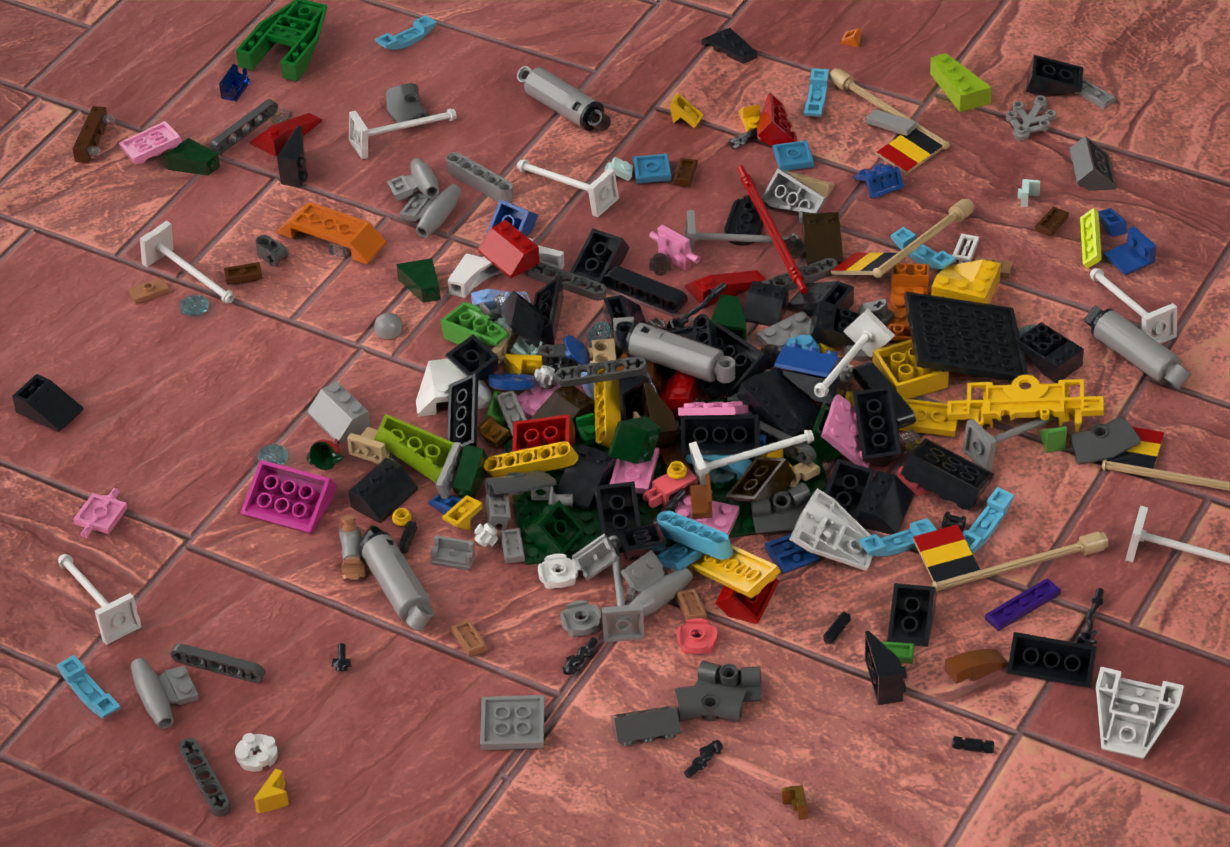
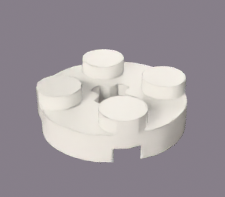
(553, 579)
(256, 742)

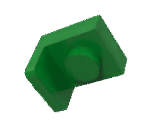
(586, 428)

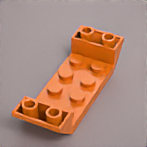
(336, 228)
(905, 279)

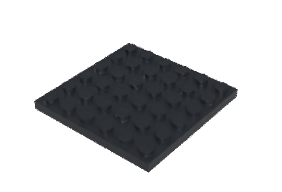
(964, 337)

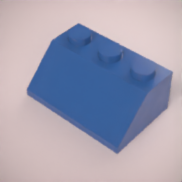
(807, 361)

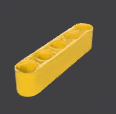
(606, 410)
(538, 458)

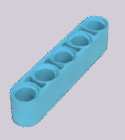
(695, 535)

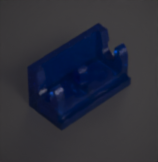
(233, 83)

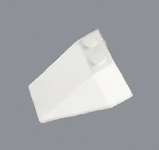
(436, 387)
(831, 532)
(1133, 712)

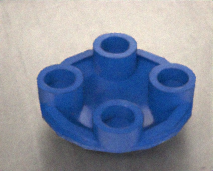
(576, 350)

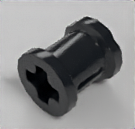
(950, 520)

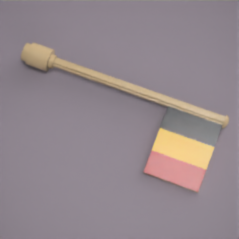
(904, 151)
(879, 263)
(1143, 457)
(953, 563)

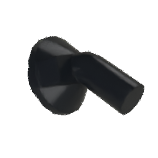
(341, 662)

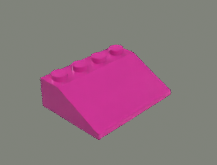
(288, 496)

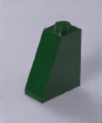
(192, 158)
(420, 279)
(730, 315)
(470, 472)

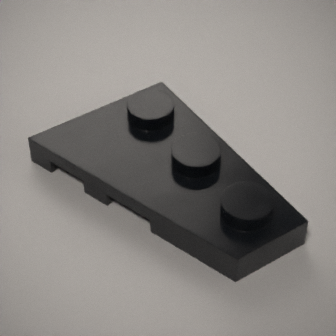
(731, 44)

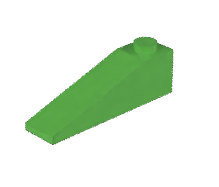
(470, 320)

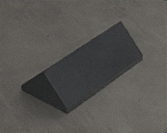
(549, 302)
(463, 411)
(877, 425)
(720, 433)
(1052, 659)

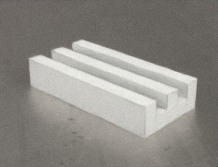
(963, 257)

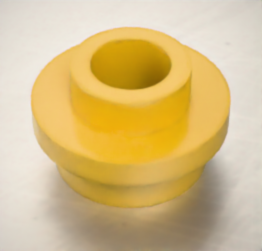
(677, 470)
(401, 517)

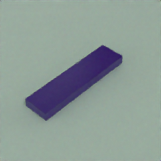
(1022, 604)

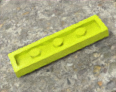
(1090, 238)

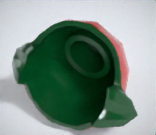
(324, 454)

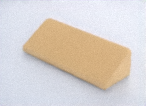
(820, 186)

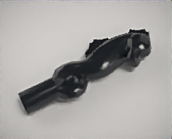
(671, 504)
(573, 662)
(706, 754)

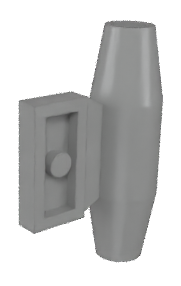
(421, 178)
(431, 211)
(655, 589)
(158, 692)

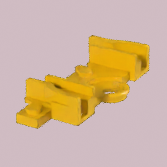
(1026, 403)

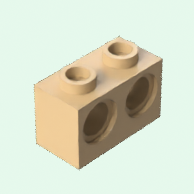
(602, 350)

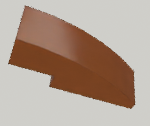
(974, 664)

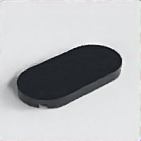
(744, 219)

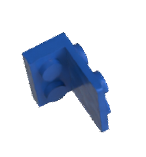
(881, 179)
(1134, 254)

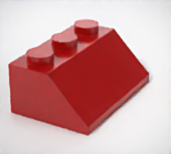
(509, 249)
(678, 390)
(543, 432)
(743, 607)

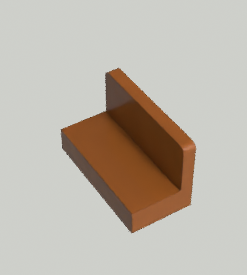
(701, 500)

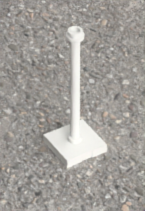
(360, 133)
(602, 191)
(160, 243)
(1158, 324)
(868, 335)
(702, 468)
(1141, 535)
(113, 618)

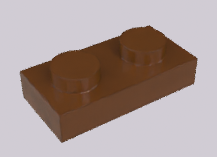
(243, 273)

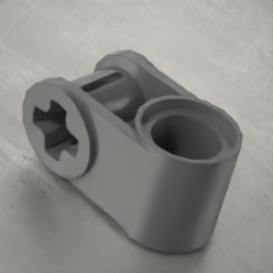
(270, 250)
(880, 311)
(555, 353)

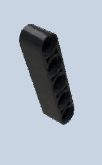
(645, 289)
(706, 333)
(870, 377)

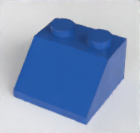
(517, 216)

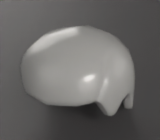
(388, 326)

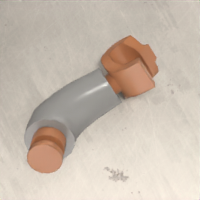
(350, 535)

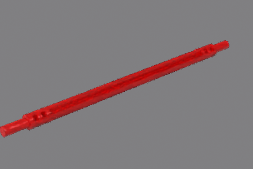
(777, 239)

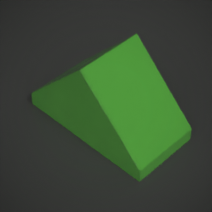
(1054, 439)

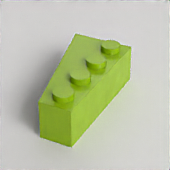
(959, 83)
(414, 446)

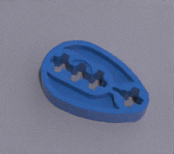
(511, 381)

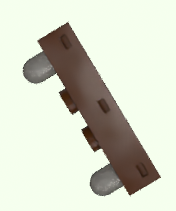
(90, 134)

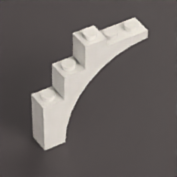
(475, 269)

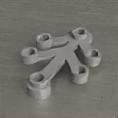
(1023, 131)

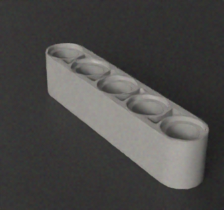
(479, 177)

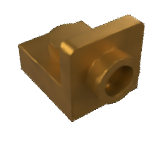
(493, 432)
(795, 796)

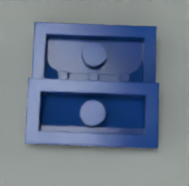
(788, 555)

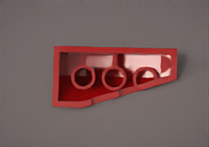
(773, 124)
(277, 135)
(736, 284)

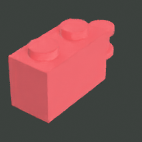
(666, 488)

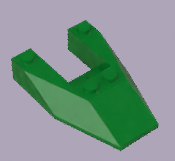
(293, 25)

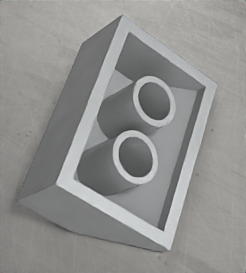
(338, 412)

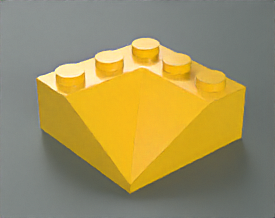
(968, 281)
(900, 369)

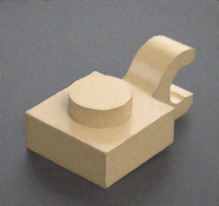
(804, 472)

